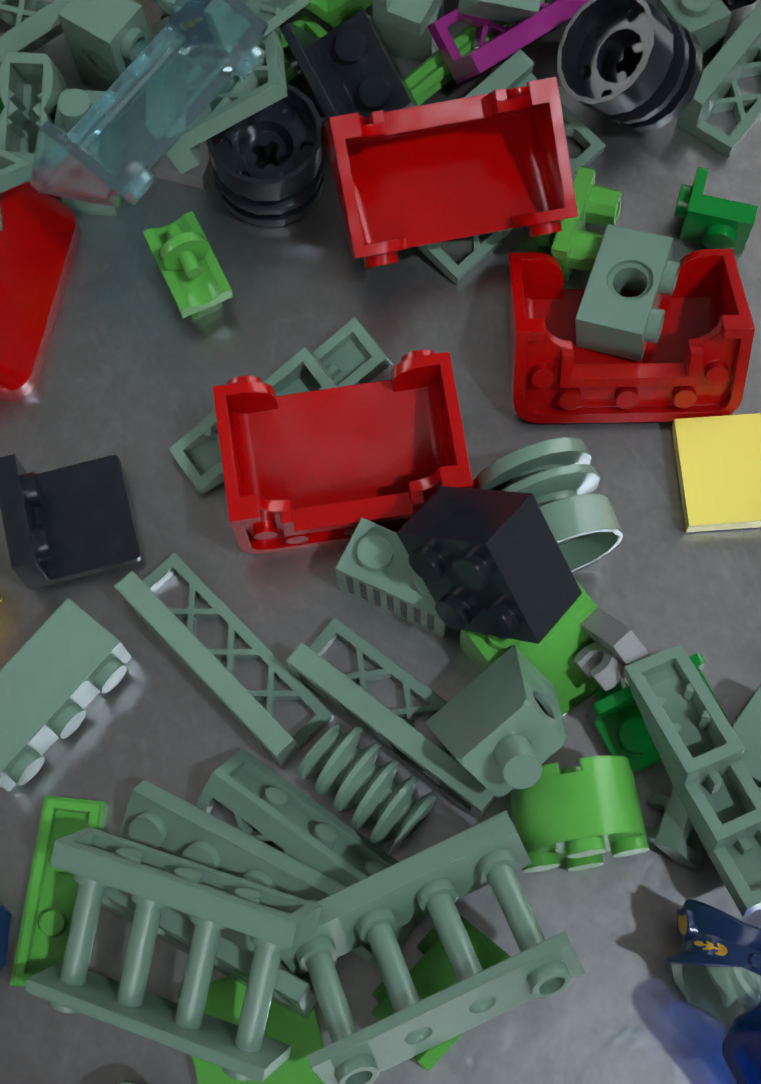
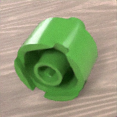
(580, 814)

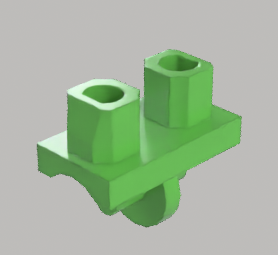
(595, 205)
(188, 266)

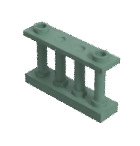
(400, 894)
(214, 903)

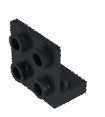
(348, 68)
(67, 520)

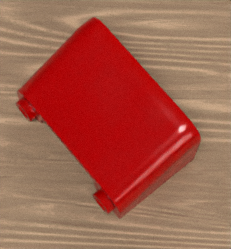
(451, 170)
(688, 374)
(323, 459)

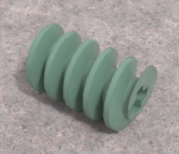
(367, 786)

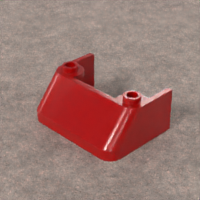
(35, 265)

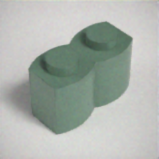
(30, 96)

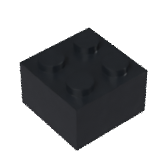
(490, 562)

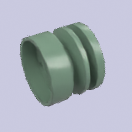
(562, 485)

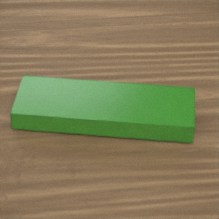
(51, 890)

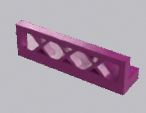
(503, 44)

